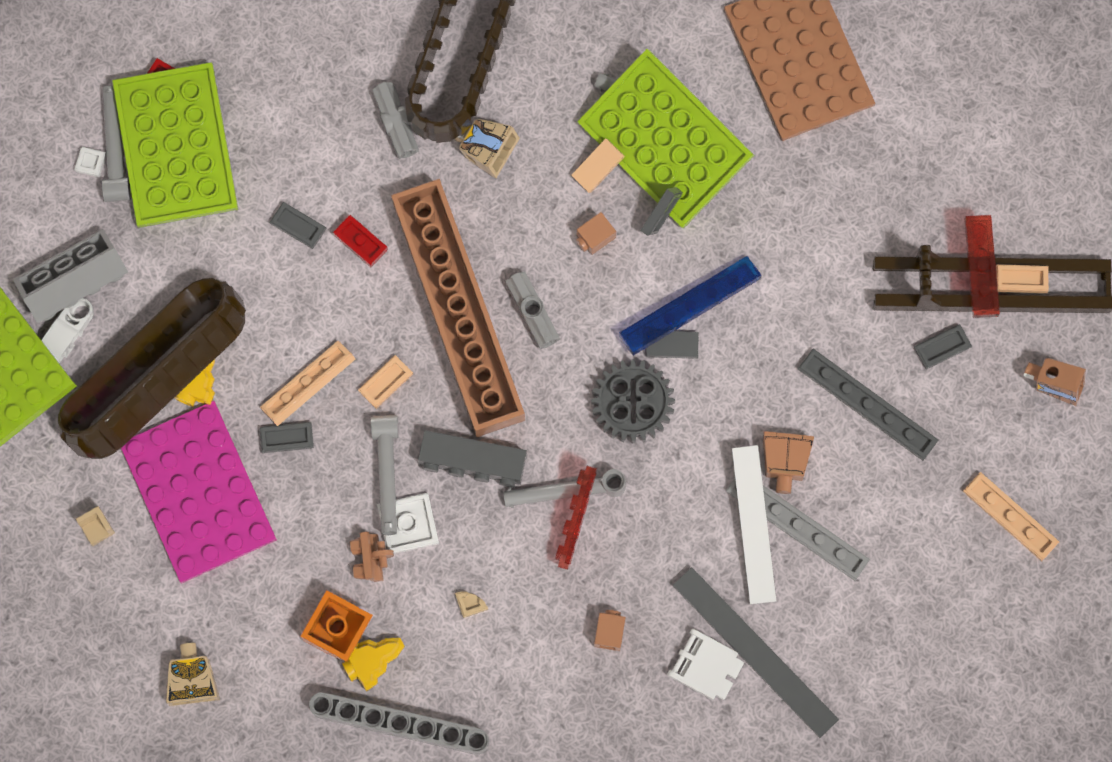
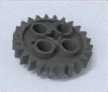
(656, 401)

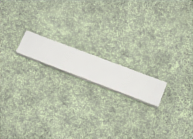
(754, 525)

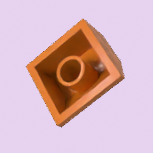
(336, 626)

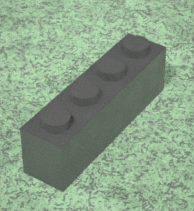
(472, 458)

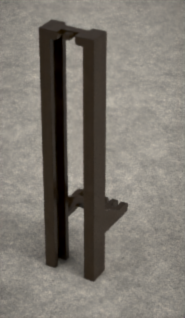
(929, 262)

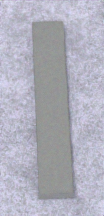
(810, 534)

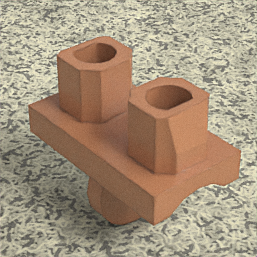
(373, 554)

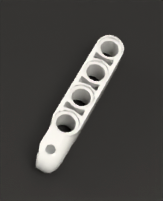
(66, 330)

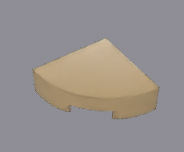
(470, 604)

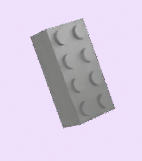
(70, 276)

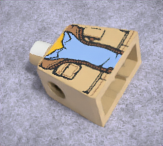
(488, 145)

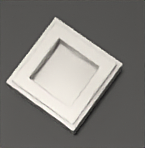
(90, 161)

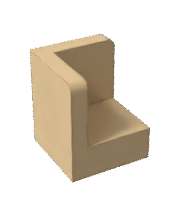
(95, 526)

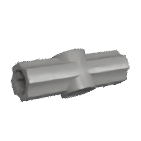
(395, 120)
(526, 296)

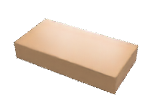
(598, 166)
(1022, 278)
(385, 382)

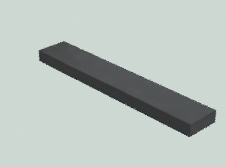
(868, 404)

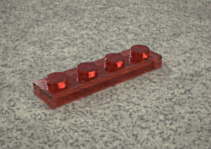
(981, 266)
(572, 527)

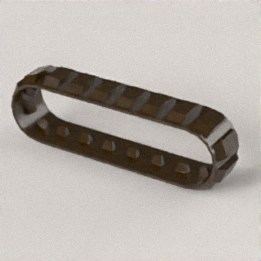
(461, 122)
(164, 380)

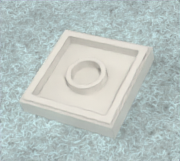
(414, 525)

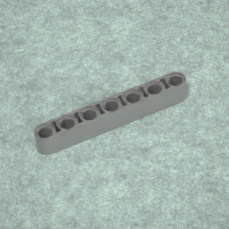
(388, 715)

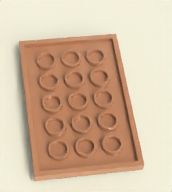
(799, 62)

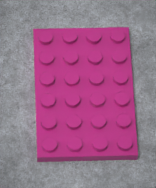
(198, 492)

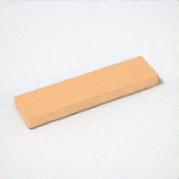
(307, 383)
(1011, 516)

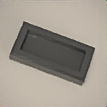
(661, 211)
(298, 225)
(675, 345)
(943, 346)
(286, 437)

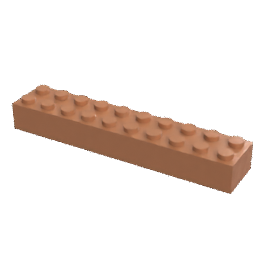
(458, 308)

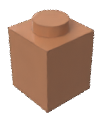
(595, 234)
(610, 630)

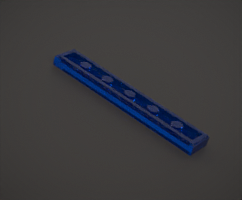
(690, 305)

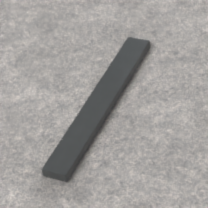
(755, 652)

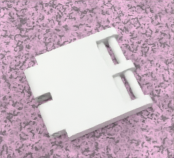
(707, 666)

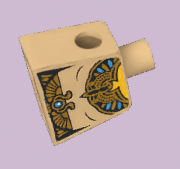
(190, 678)

